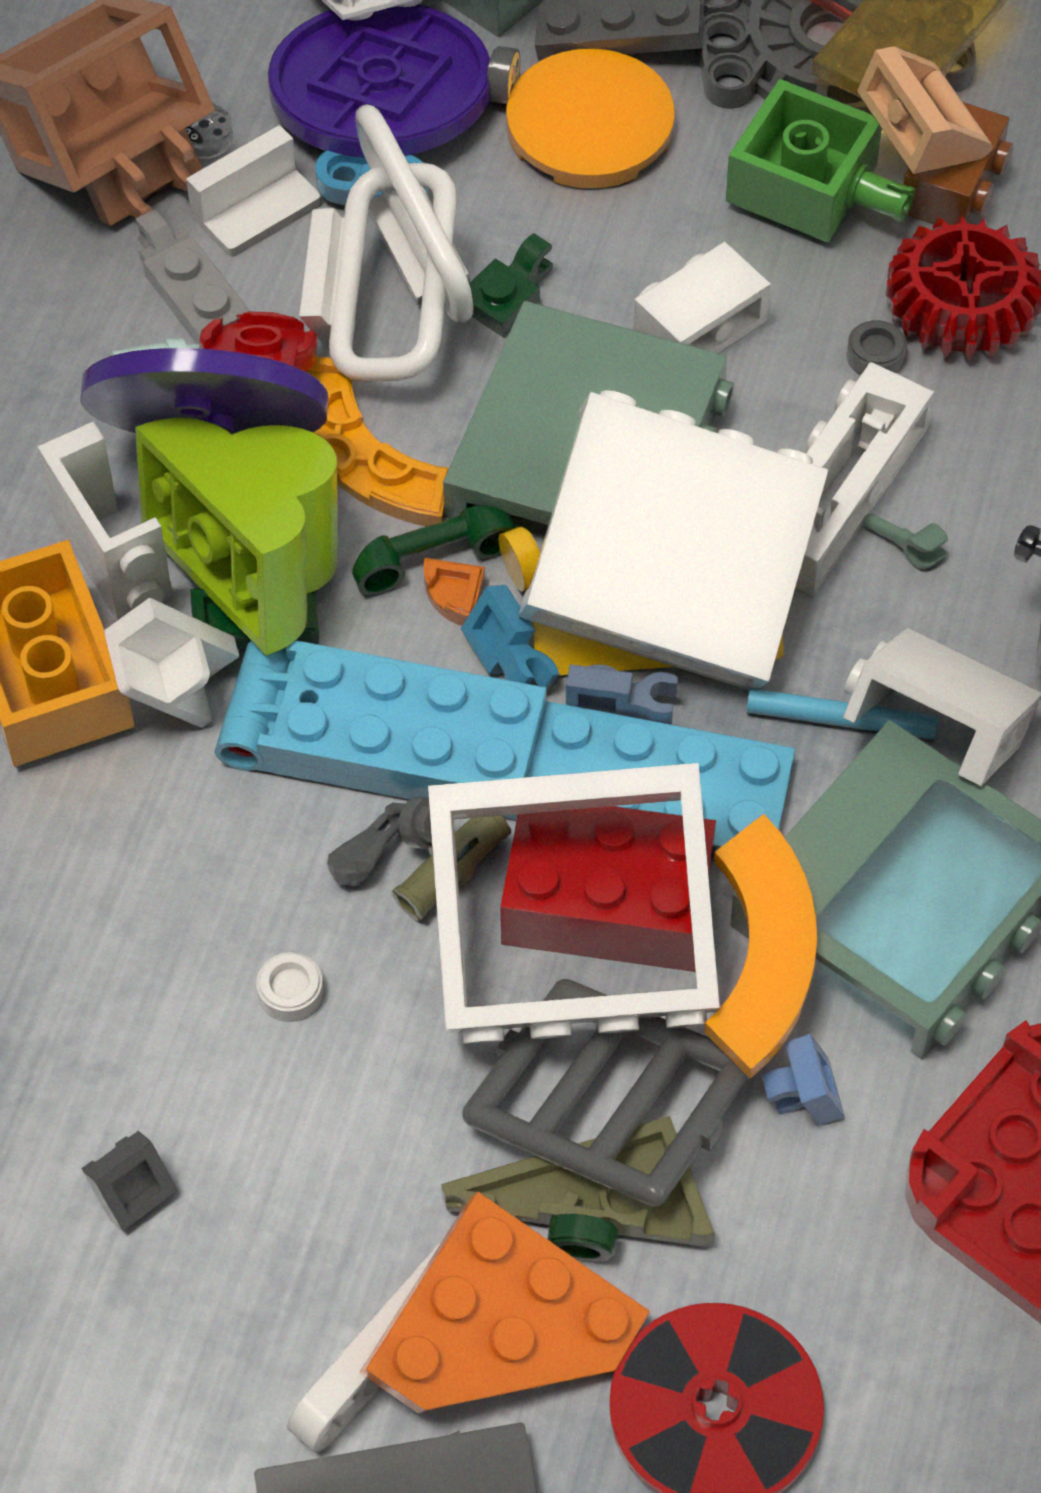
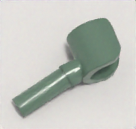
(920, 548)

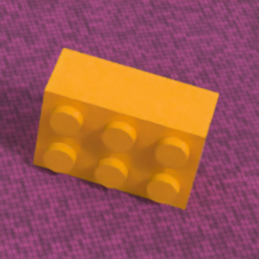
(53, 658)

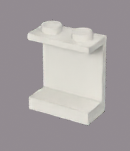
(80, 494)
(952, 685)

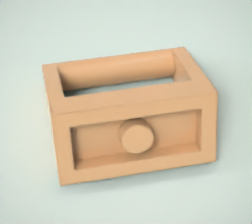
(911, 119)

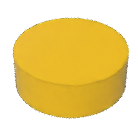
(519, 556)

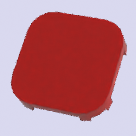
(979, 1173)

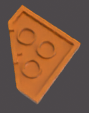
(500, 1317)

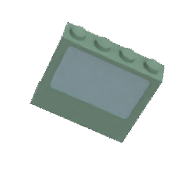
(917, 882)

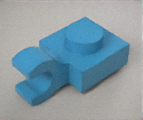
(503, 639)

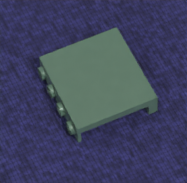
(533, 398)

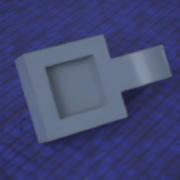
(613, 692)

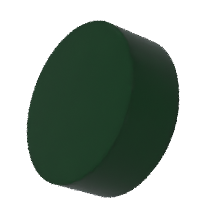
(583, 1236)

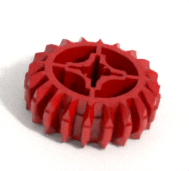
(964, 287)

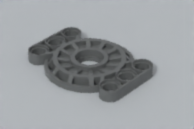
(776, 47)

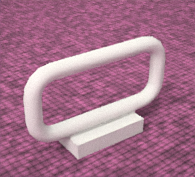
(408, 221)
(335, 274)

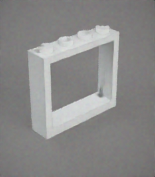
(559, 793)

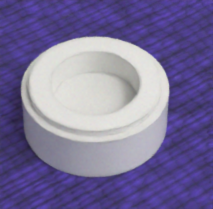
(290, 986)

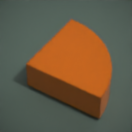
(453, 587)

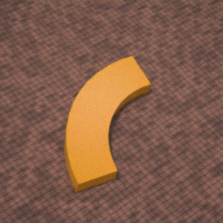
(373, 469)
(780, 947)

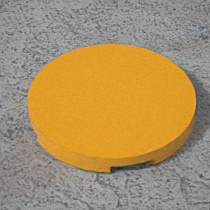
(590, 117)

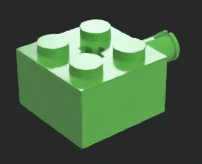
(811, 163)

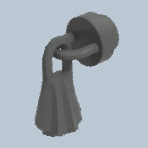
(356, 858)

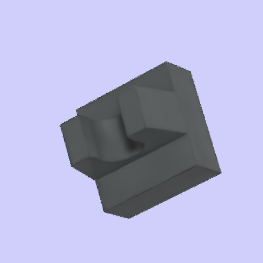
(130, 1180)

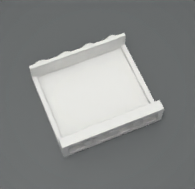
(675, 541)

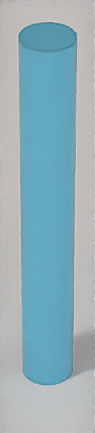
(832, 712)

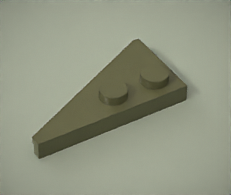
(540, 1189)

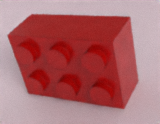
(602, 886)

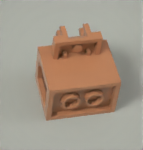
(94, 113)

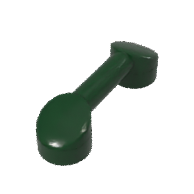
(379, 564)

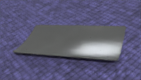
(455, 1463)

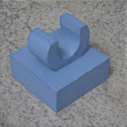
(805, 1083)

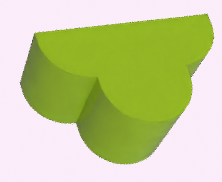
(244, 517)

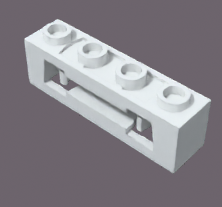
(892, 422)

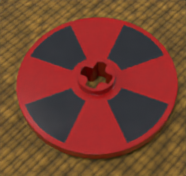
(728, 1352)

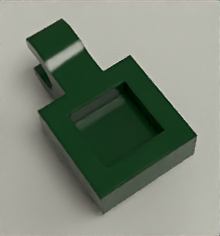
(502, 288)

